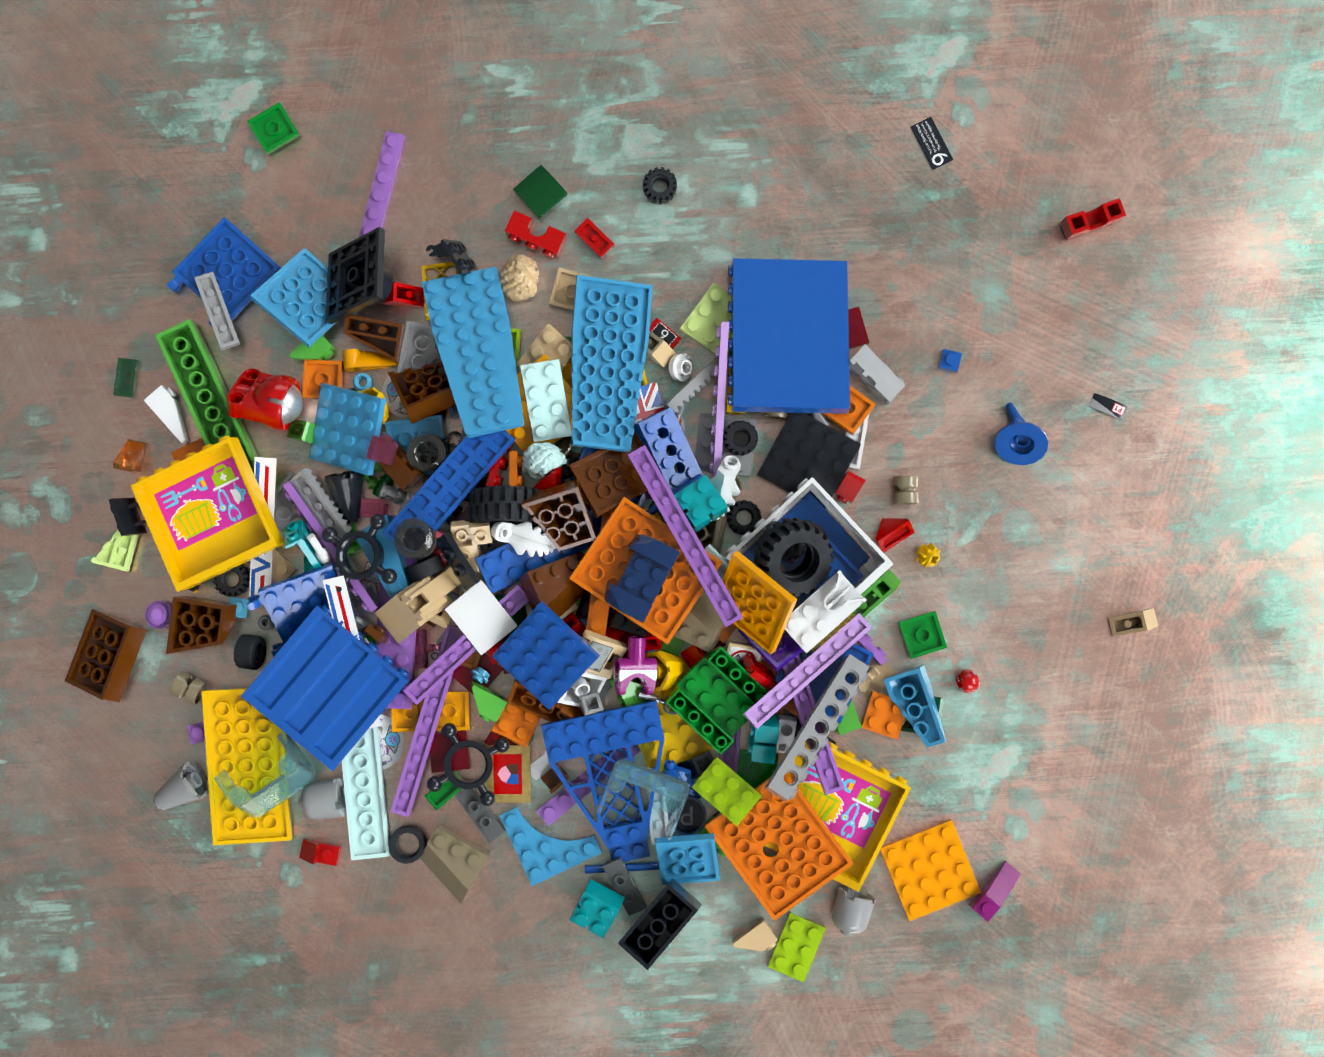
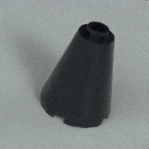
(346, 493)

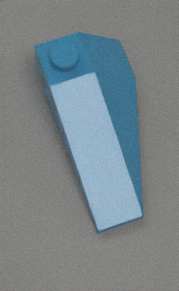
(915, 699)

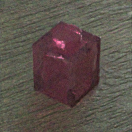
(382, 449)
(373, 506)

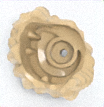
(519, 278)

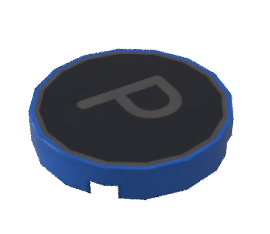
(692, 817)

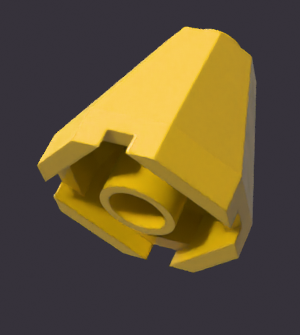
(669, 669)

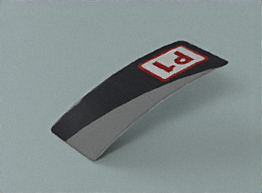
(1108, 406)

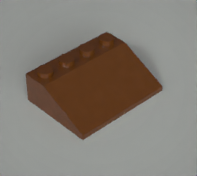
(105, 656)

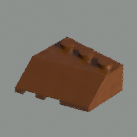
(423, 391)
(552, 585)

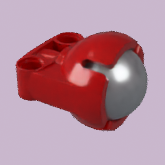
(265, 399)

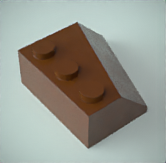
(562, 515)
(198, 623)

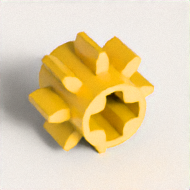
(928, 555)

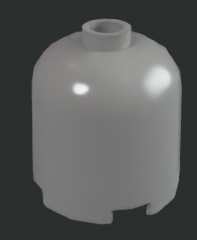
(323, 800)
(852, 910)

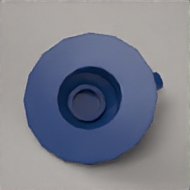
(1020, 440)

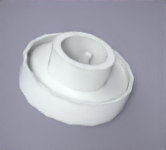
(681, 367)

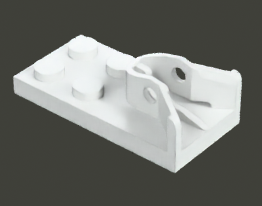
(823, 611)

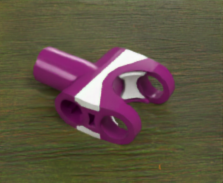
(635, 666)

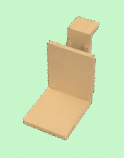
(417, 604)

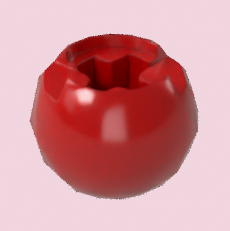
(967, 681)

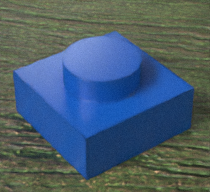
(950, 360)

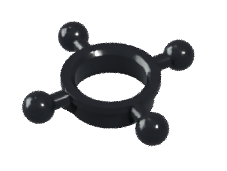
(377, 522)
(435, 783)

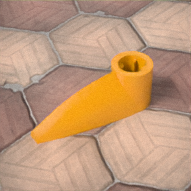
(357, 360)

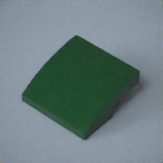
(540, 191)

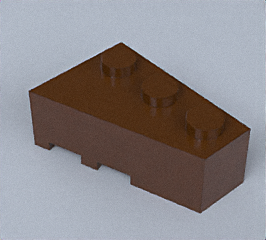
(377, 334)
(401, 470)

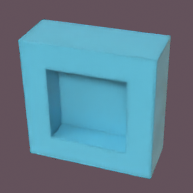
(242, 609)

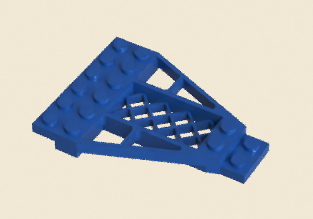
(601, 733)

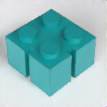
(701, 501)
(762, 741)
(597, 908)

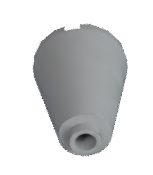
(182, 787)

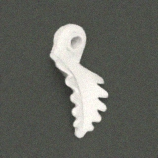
(725, 481)
(523, 538)

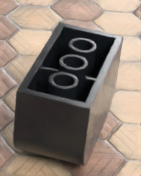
(660, 924)

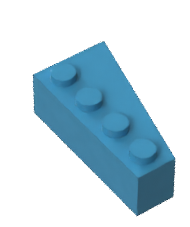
(392, 559)

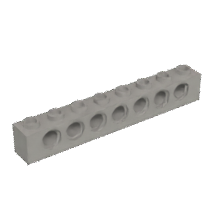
(776, 783)

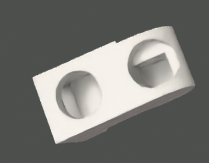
(786, 732)

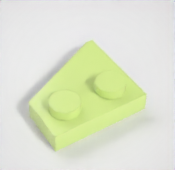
(117, 552)

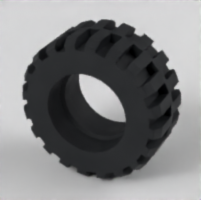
(500, 504)
(814, 566)

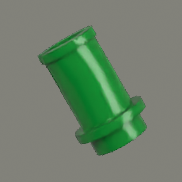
(385, 478)

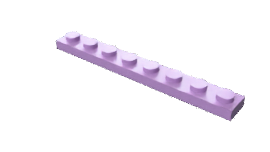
(719, 391)
(807, 671)

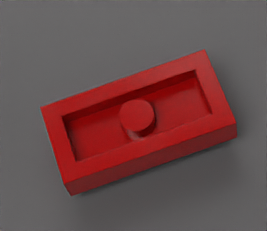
(594, 238)

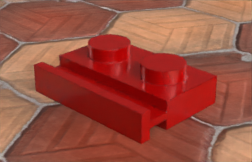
(759, 672)

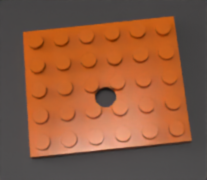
(610, 556)
(806, 851)

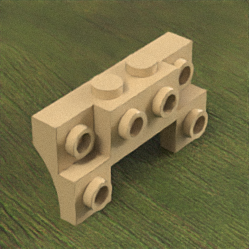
(468, 538)

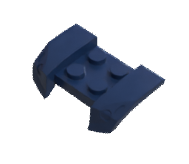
(641, 577)

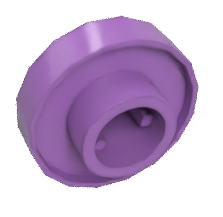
(158, 614)

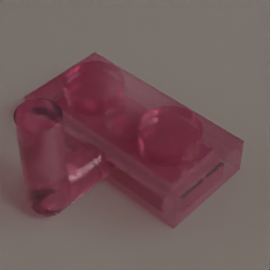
(422, 649)

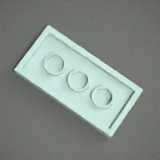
(546, 400)

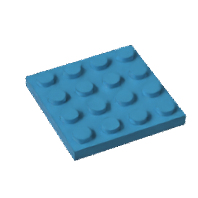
(297, 297)
(345, 428)

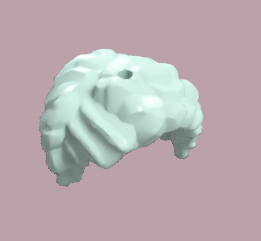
(541, 459)

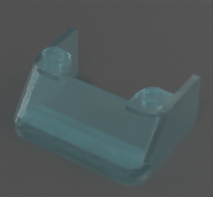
(296, 775)
(673, 790)

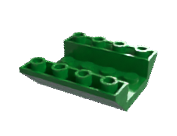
(715, 697)

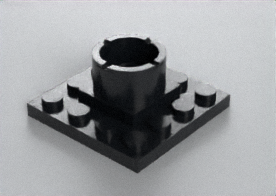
(357, 276)

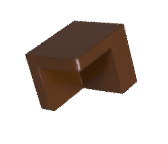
(552, 780)

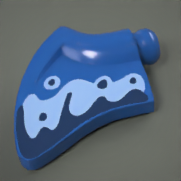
(672, 769)

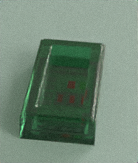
(126, 377)

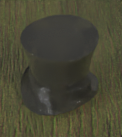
(427, 452)
(414, 538)

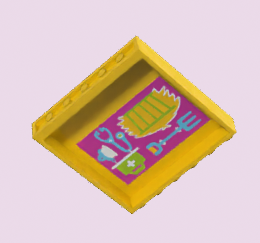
(207, 513)
(861, 810)

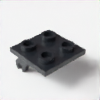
(457, 252)
(127, 516)

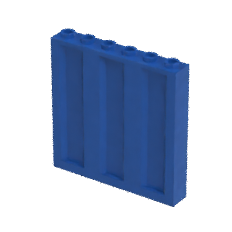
(326, 687)

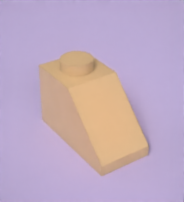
(659, 350)
(1133, 622)
(756, 937)

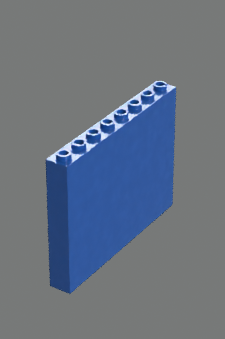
(788, 336)

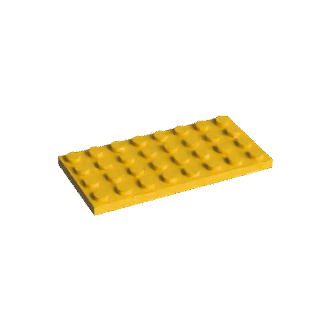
(249, 751)

